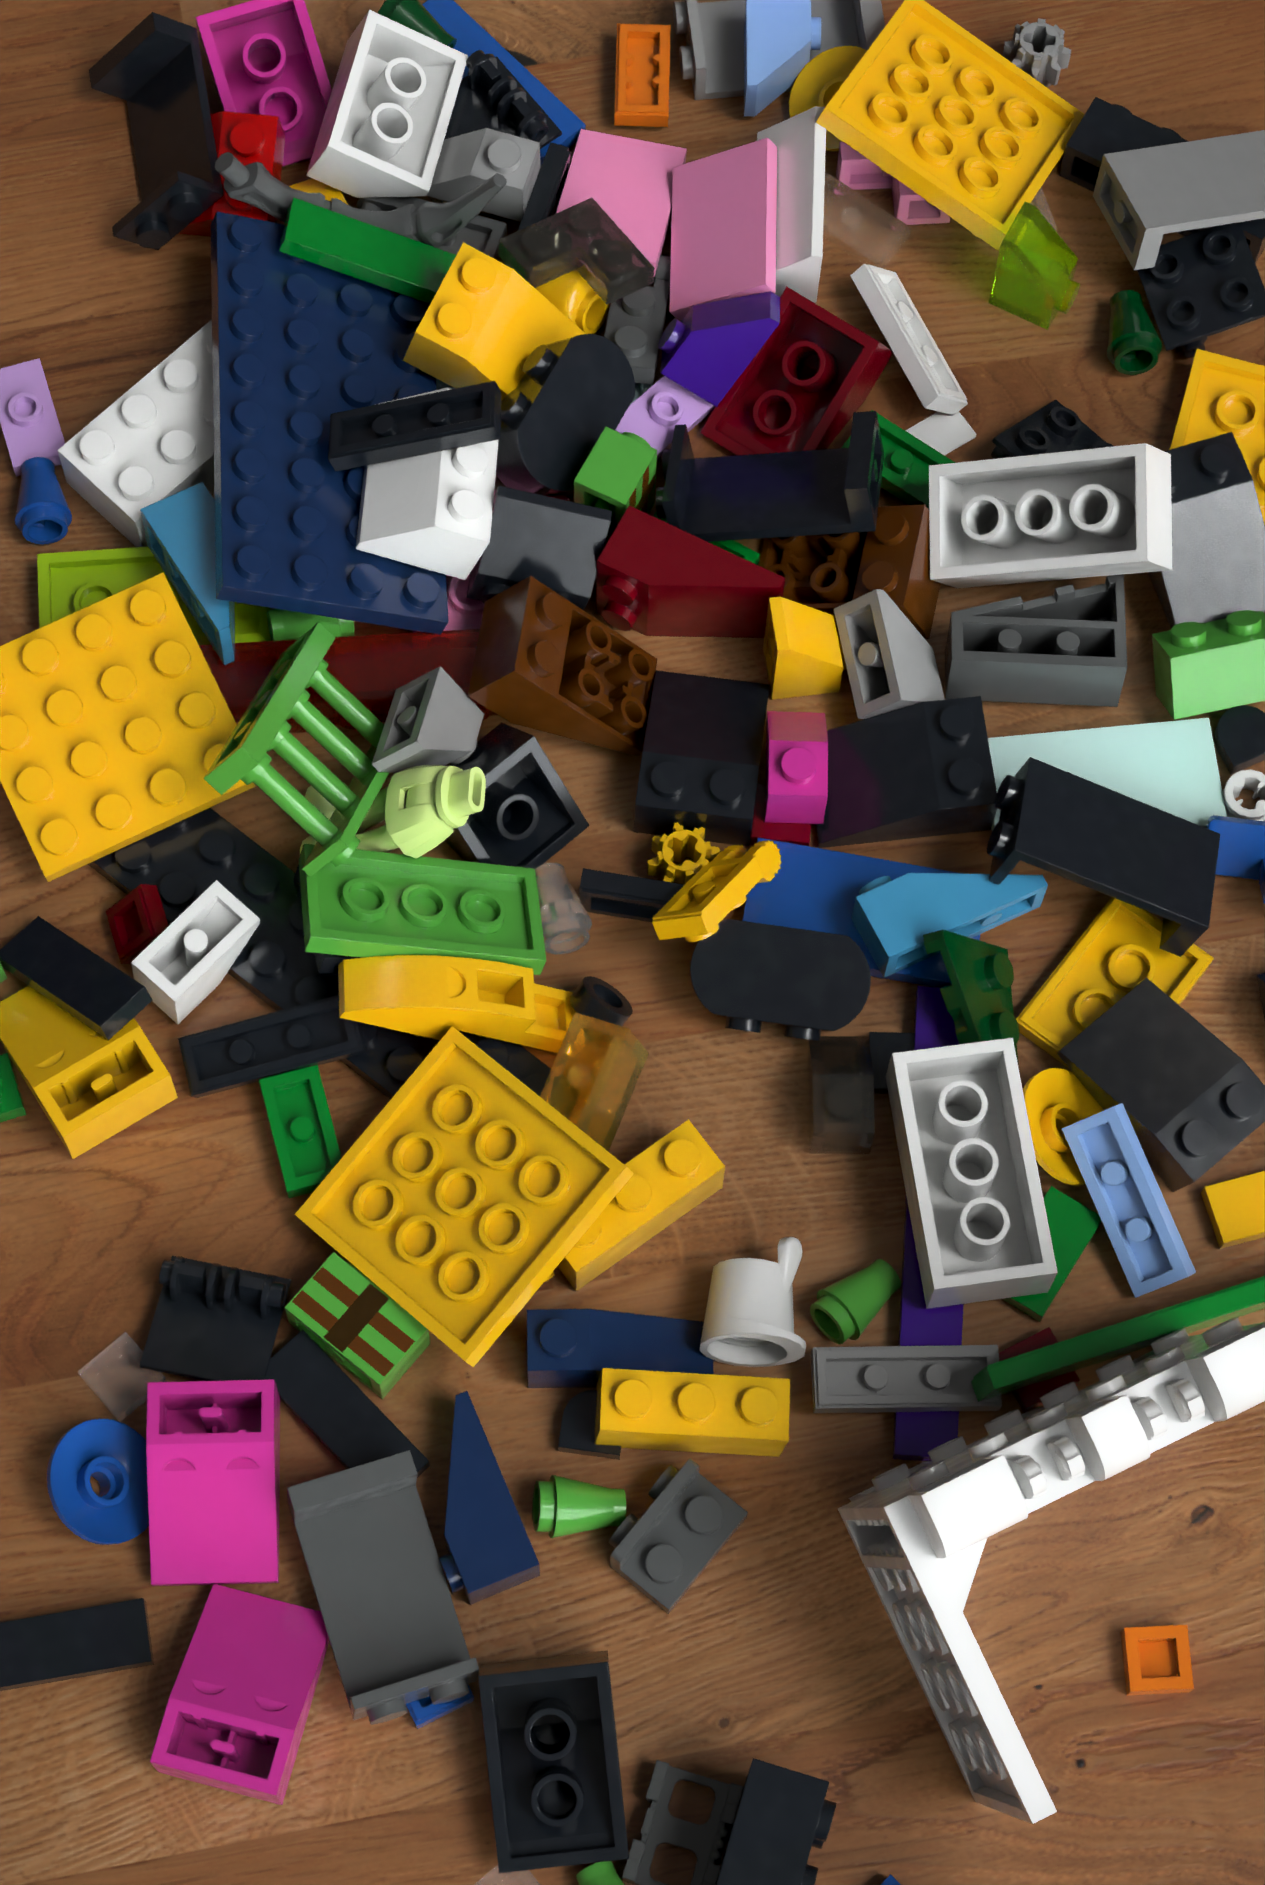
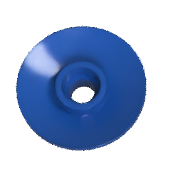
(118, 1461)

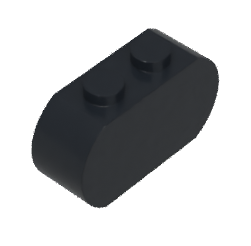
(561, 411)
(780, 977)

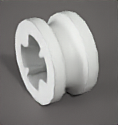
(1249, 780)

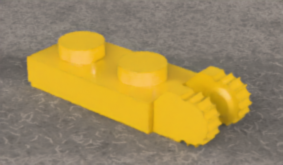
(716, 891)

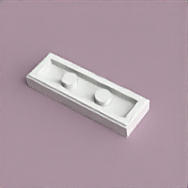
(909, 339)

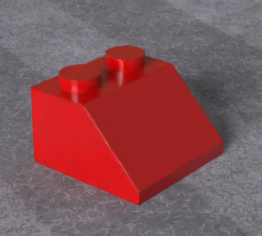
(250, 140)

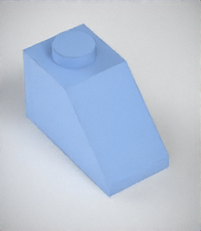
(776, 48)

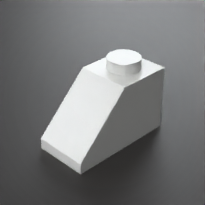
(195, 951)

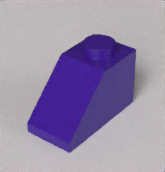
(717, 343)

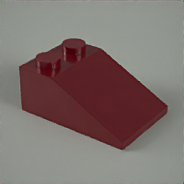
(798, 383)
(679, 584)

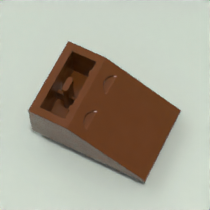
(843, 566)
(561, 670)

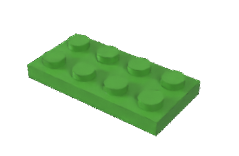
(422, 908)

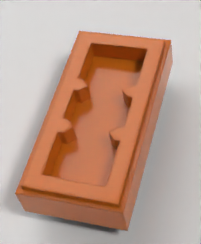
(642, 75)

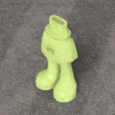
(418, 808)

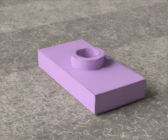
(660, 409)
(28, 414)

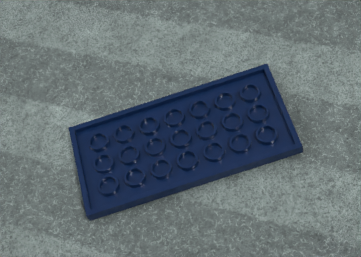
(285, 357)

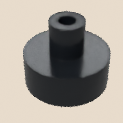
(600, 1001)

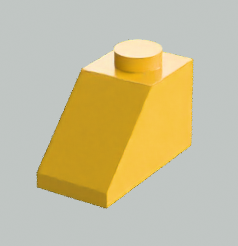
(801, 650)

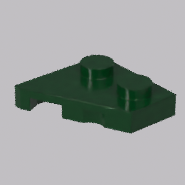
(979, 988)

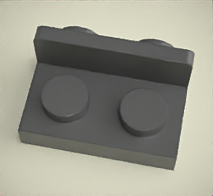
(675, 1535)

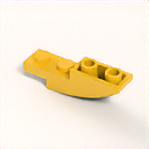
(437, 992)

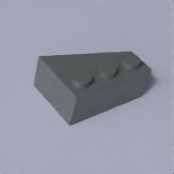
(1041, 649)

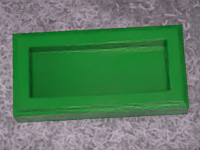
(1070, 1231)

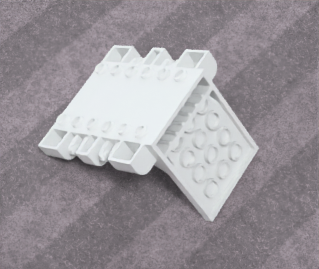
(929, 1523)

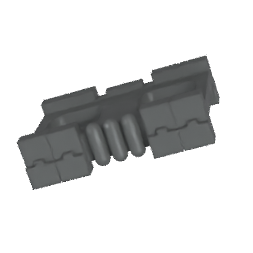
(661, 1827)

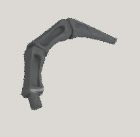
(429, 224)

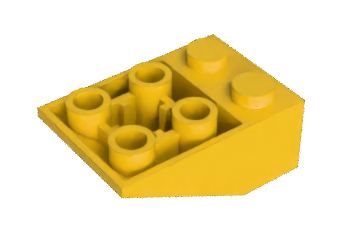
(79, 1077)

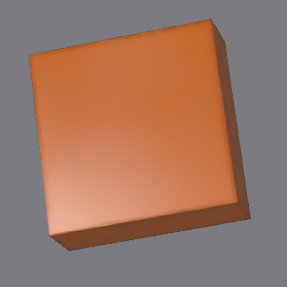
(1157, 1660)

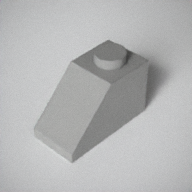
(479, 155)
(885, 656)
(428, 725)

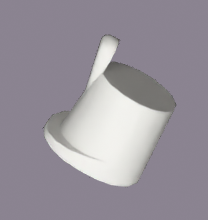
(752, 1310)

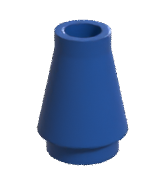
(41, 505)

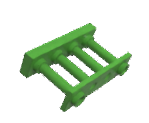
(266, 728)

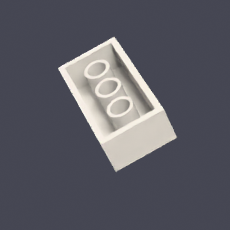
(148, 440)
(1051, 516)
(970, 1173)

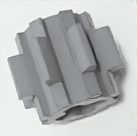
(1038, 51)

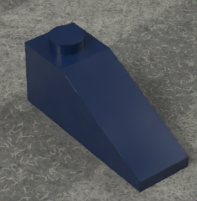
(574, 1345)
(482, 1523)

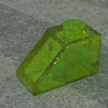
(1034, 270)

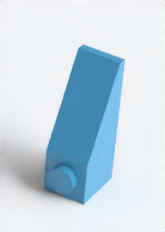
(183, 542)
(901, 910)

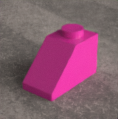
(796, 767)

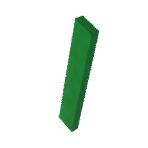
(1118, 1339)

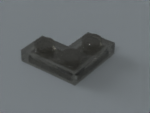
(583, 241)

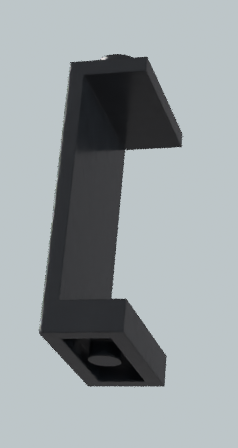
(170, 124)
(774, 491)
(1107, 846)

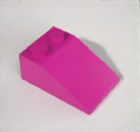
(269, 65)

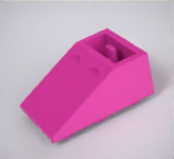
(213, 1482)
(243, 1695)

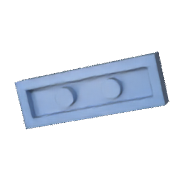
(1129, 1200)

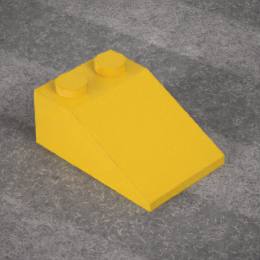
(484, 324)

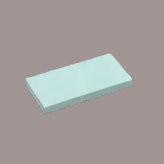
(1155, 763)

